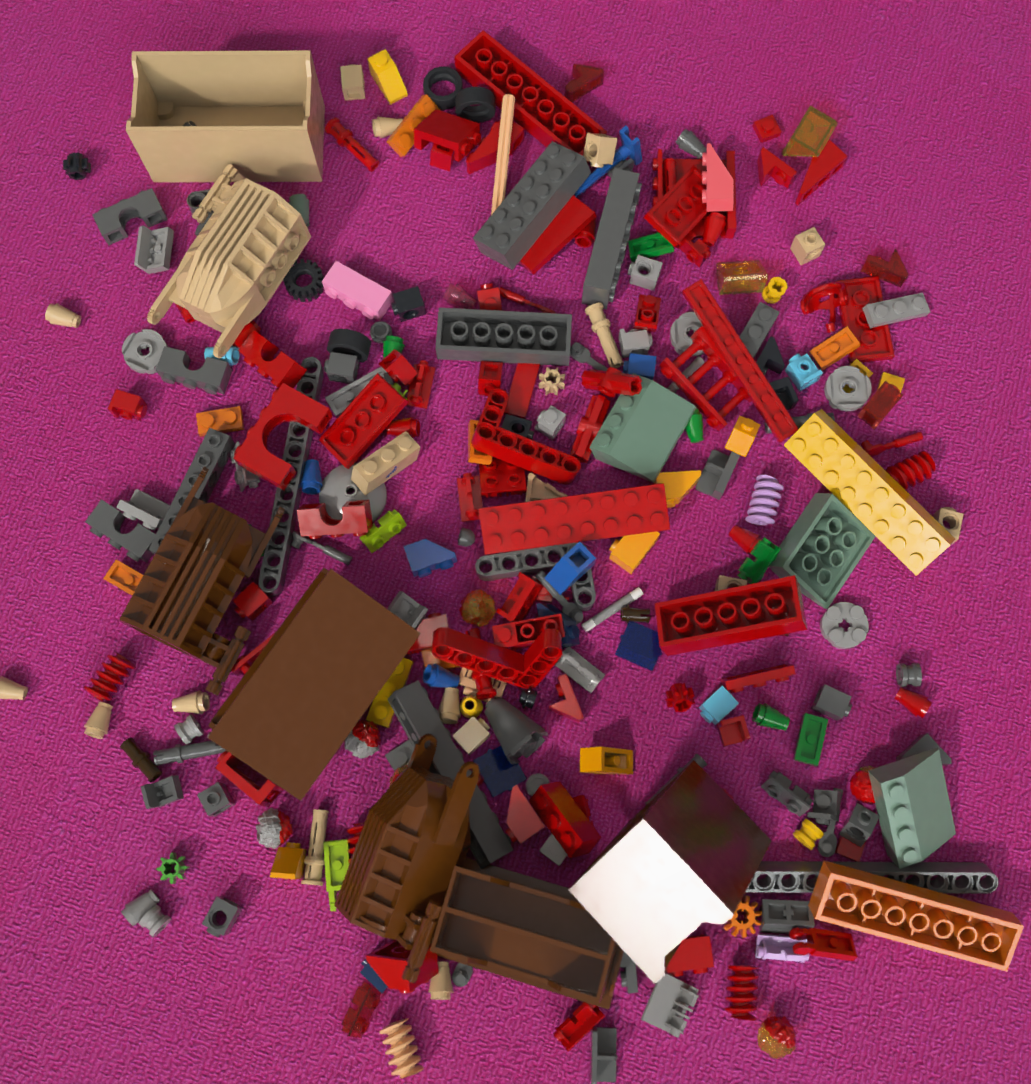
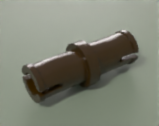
(141, 759)

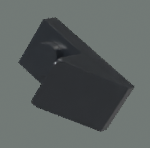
(770, 358)

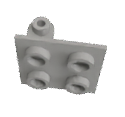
(669, 1004)

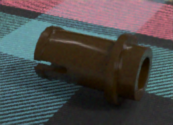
(633, 614)

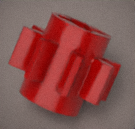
(680, 697)

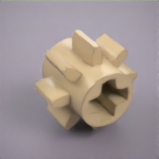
(548, 385)

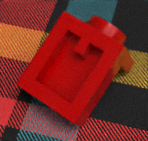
(489, 377)

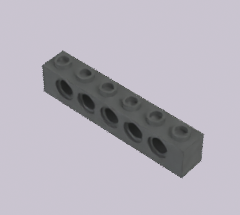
(211, 454)

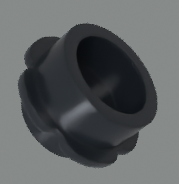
(528, 697)

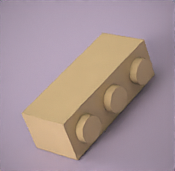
(385, 463)

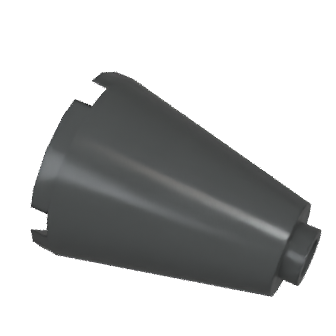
(514, 730)

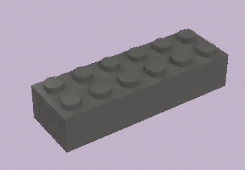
(532, 205)
(612, 238)
(503, 336)

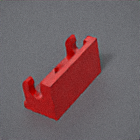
(520, 598)

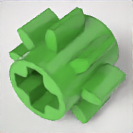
(166, 868)

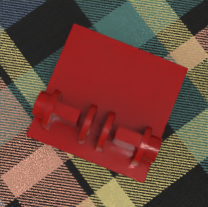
(500, 478)

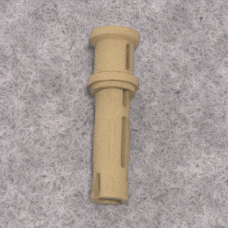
(601, 326)
(315, 860)

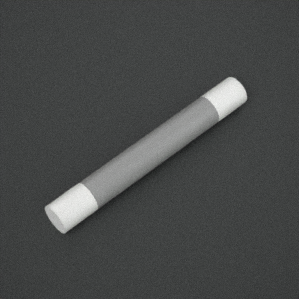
(612, 609)

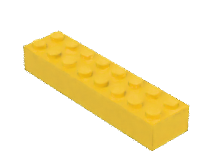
(869, 492)

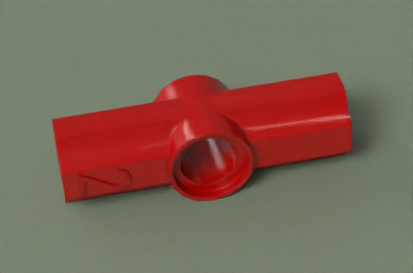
(611, 382)
(589, 427)

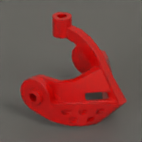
(811, 301)

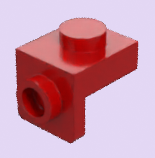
(489, 297)

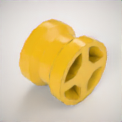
(808, 834)

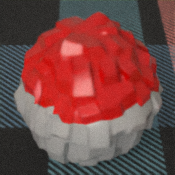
(363, 739)
(273, 828)

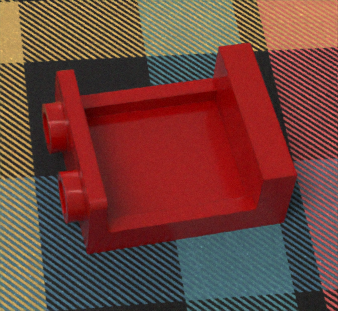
(449, 132)
(261, 795)

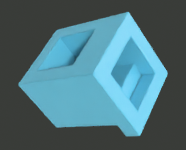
(800, 377)

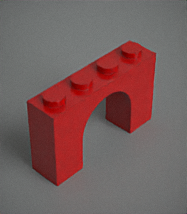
(285, 406)

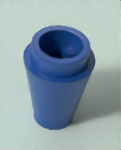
(311, 479)
(440, 677)

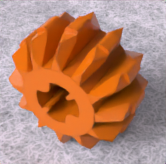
(749, 917)

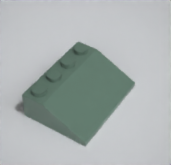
(642, 430)
(822, 548)
(912, 807)

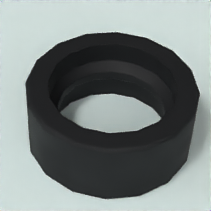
(442, 74)
(472, 96)
(349, 343)

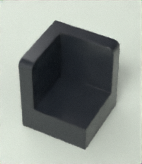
(785, 392)

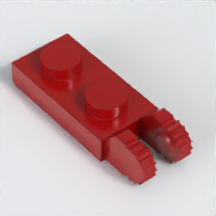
(824, 943)

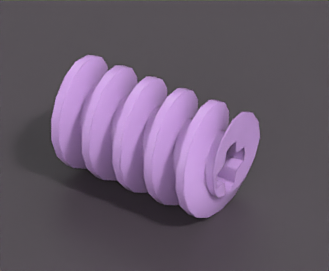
(763, 500)

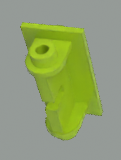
(390, 524)

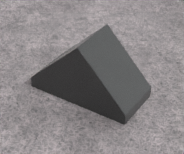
(922, 744)

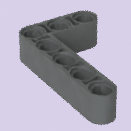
(541, 554)

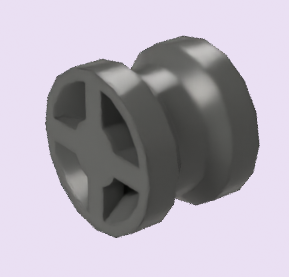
(908, 674)

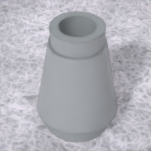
(139, 907)

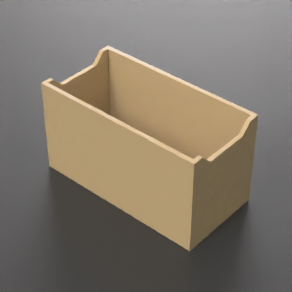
(247, 110)

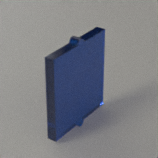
(639, 646)
(498, 772)

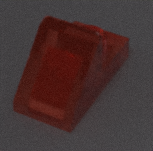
(585, 80)
(891, 271)

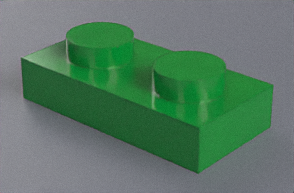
(649, 246)
(810, 739)

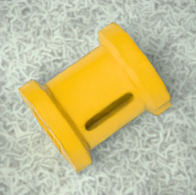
(774, 290)

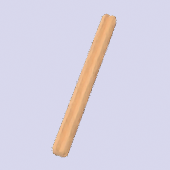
(503, 151)

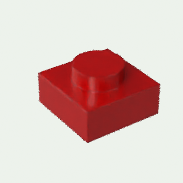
(766, 128)

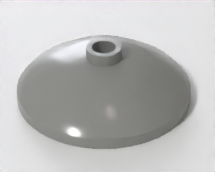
(335, 493)

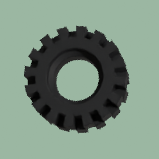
(308, 291)

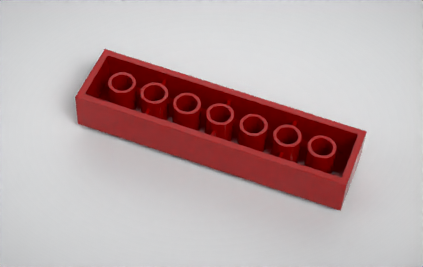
(537, 104)
(574, 518)

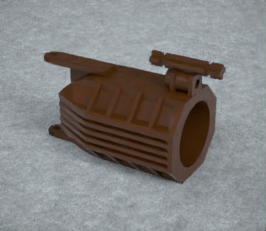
(195, 581)
(410, 854)

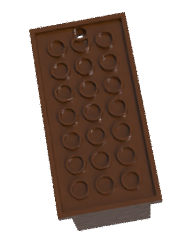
(526, 933)

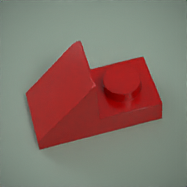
(772, 166)
(569, 706)

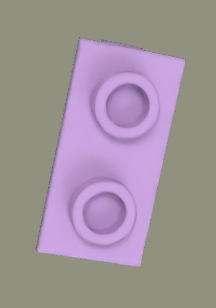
(778, 948)

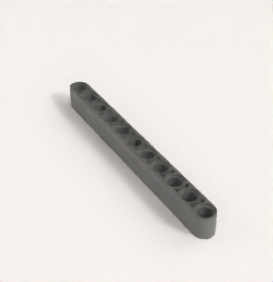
(286, 528)
(921, 872)

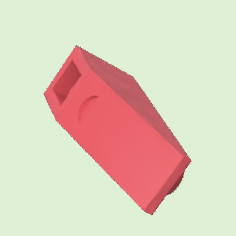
(719, 183)

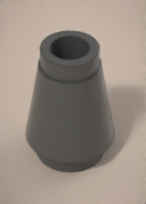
(691, 144)

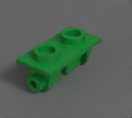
(765, 554)

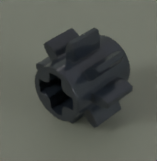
(77, 166)

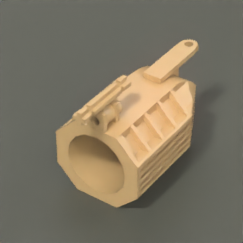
(234, 258)

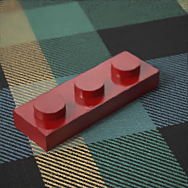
(758, 677)

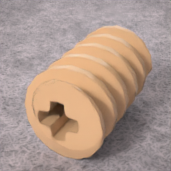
(401, 1049)

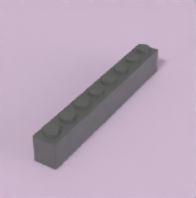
(420, 717)

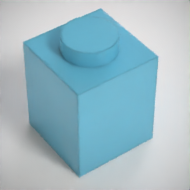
(718, 706)

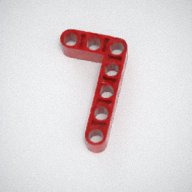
(518, 449)
(498, 661)

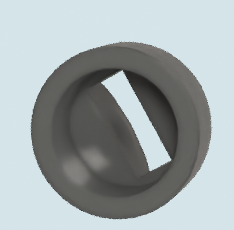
(466, 537)

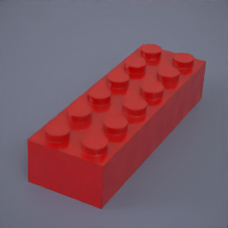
(730, 616)

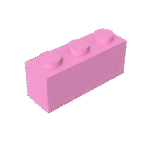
(357, 291)

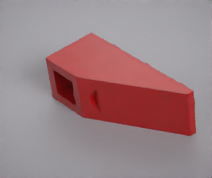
(487, 149)
(523, 633)

